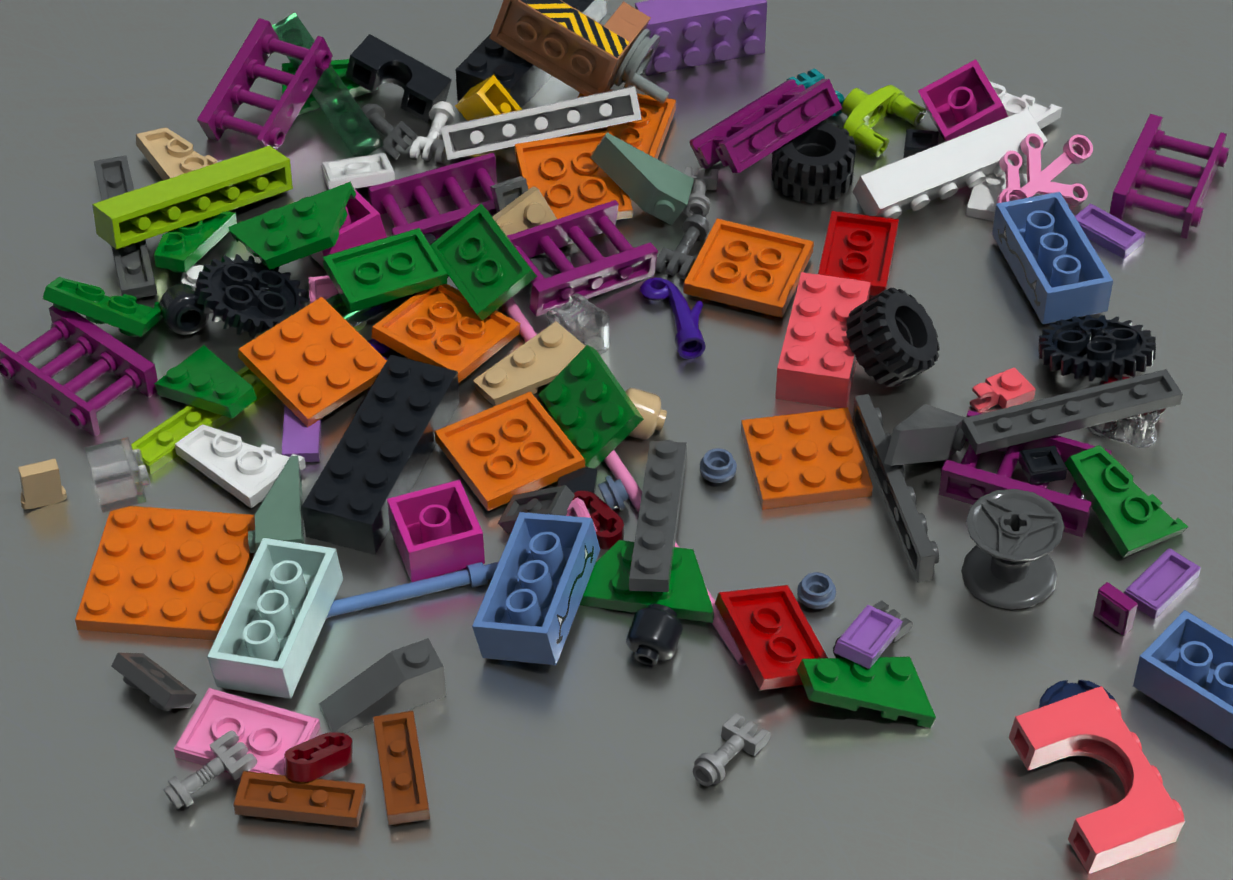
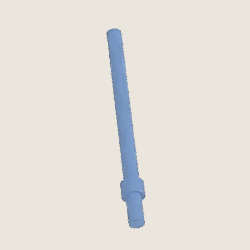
(475, 574)

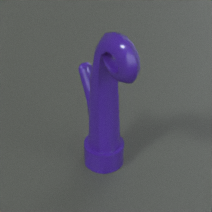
(688, 336)

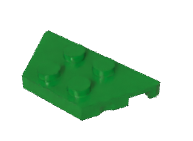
(296, 228)
(610, 585)

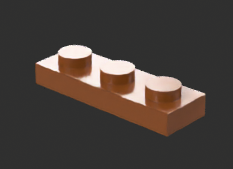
(401, 768)
(310, 801)

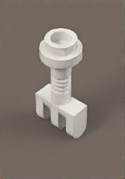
(441, 114)

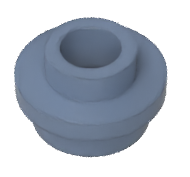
(718, 466)
(613, 493)
(816, 591)

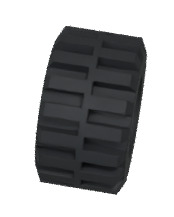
(815, 164)
(892, 337)

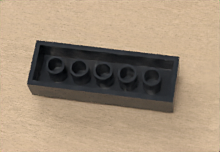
(515, 74)
(380, 454)

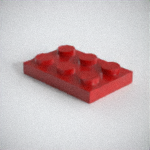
(859, 248)
(769, 633)

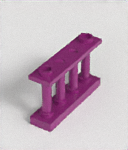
(249, 66)
(1145, 157)
(431, 185)
(589, 280)
(86, 341)
(968, 483)

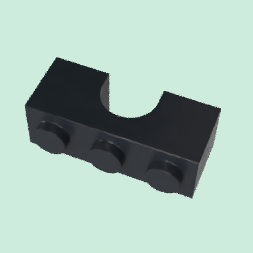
(380, 63)

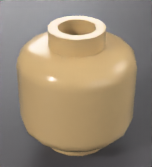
(650, 409)

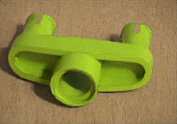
(867, 110)

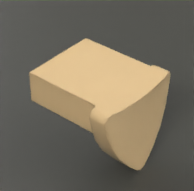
(41, 484)

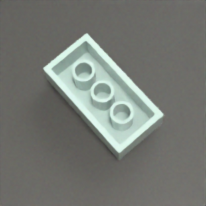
(275, 618)

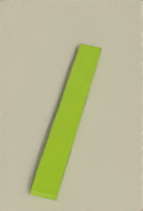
(159, 444)

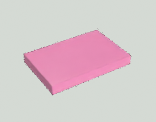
(260, 726)

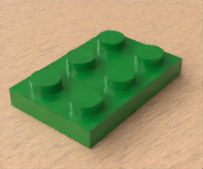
(482, 262)
(385, 270)
(591, 406)

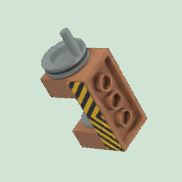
(578, 48)

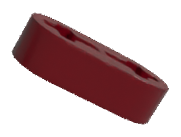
(603, 517)
(318, 757)

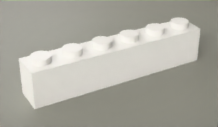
(541, 122)
(944, 167)

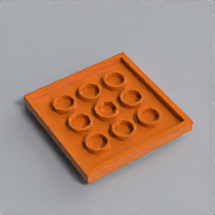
(166, 572)

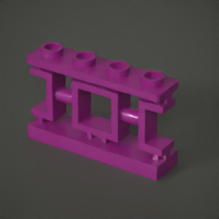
(765, 125)

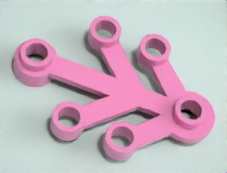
(1038, 180)

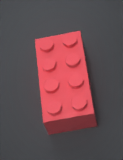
(816, 353)

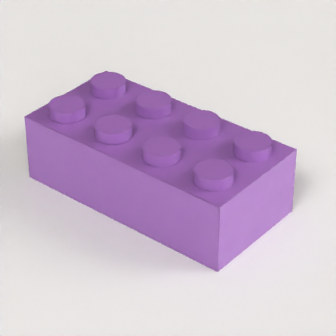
(703, 31)

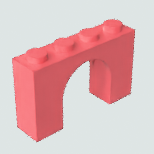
(1094, 728)

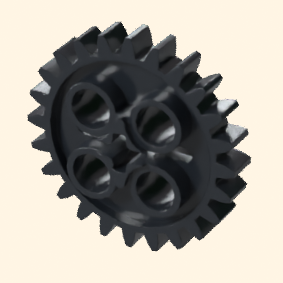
(248, 294)
(1097, 348)

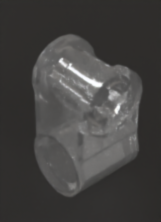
(584, 322)
(1126, 429)

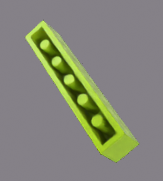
(192, 197)

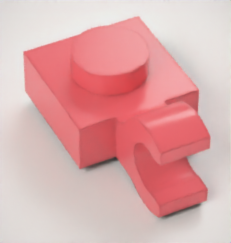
(1005, 389)

